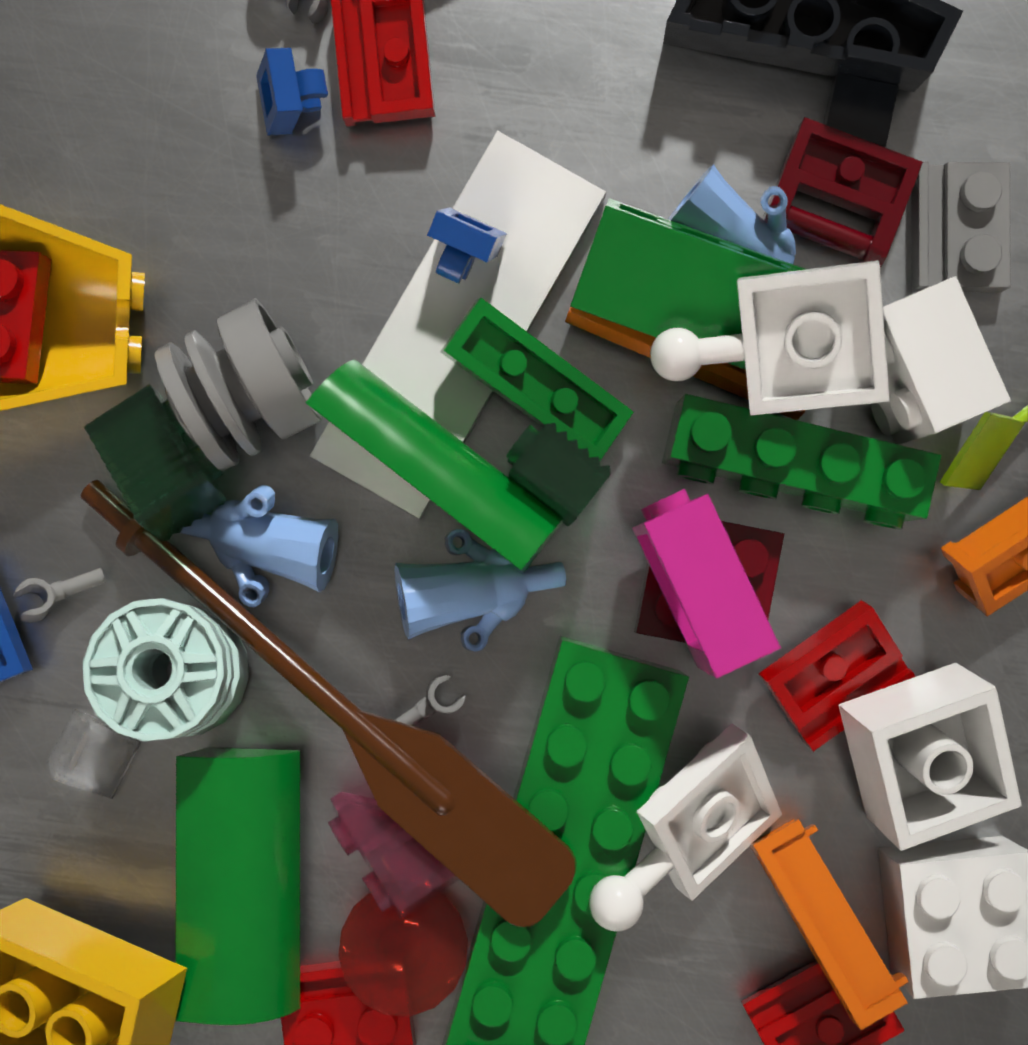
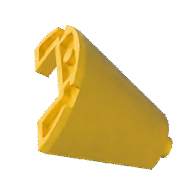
(86, 312)

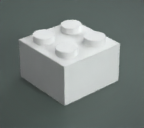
(935, 365)
(930, 755)
(957, 915)

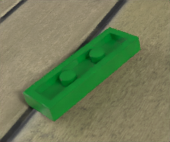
(535, 379)

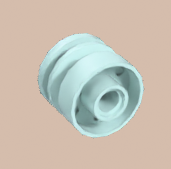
(129, 664)

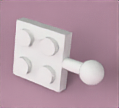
(803, 339)
(696, 826)

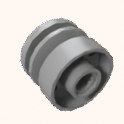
(233, 388)

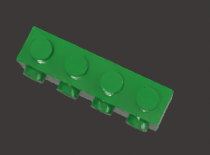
(802, 460)

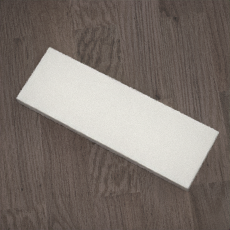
(544, 220)

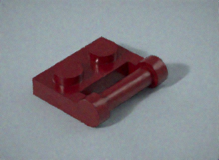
(851, 176)

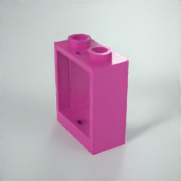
(704, 584)

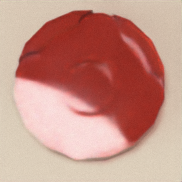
(403, 962)

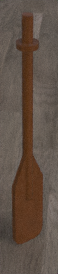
(410, 771)

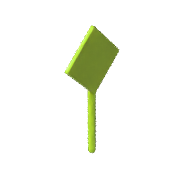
(984, 450)

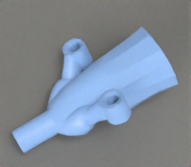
(721, 212)
(271, 541)
(455, 592)

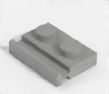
(962, 226)

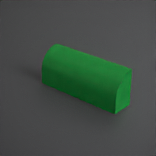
(666, 275)
(436, 463)
(238, 884)

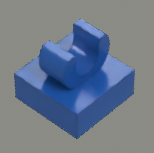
(287, 92)
(465, 241)

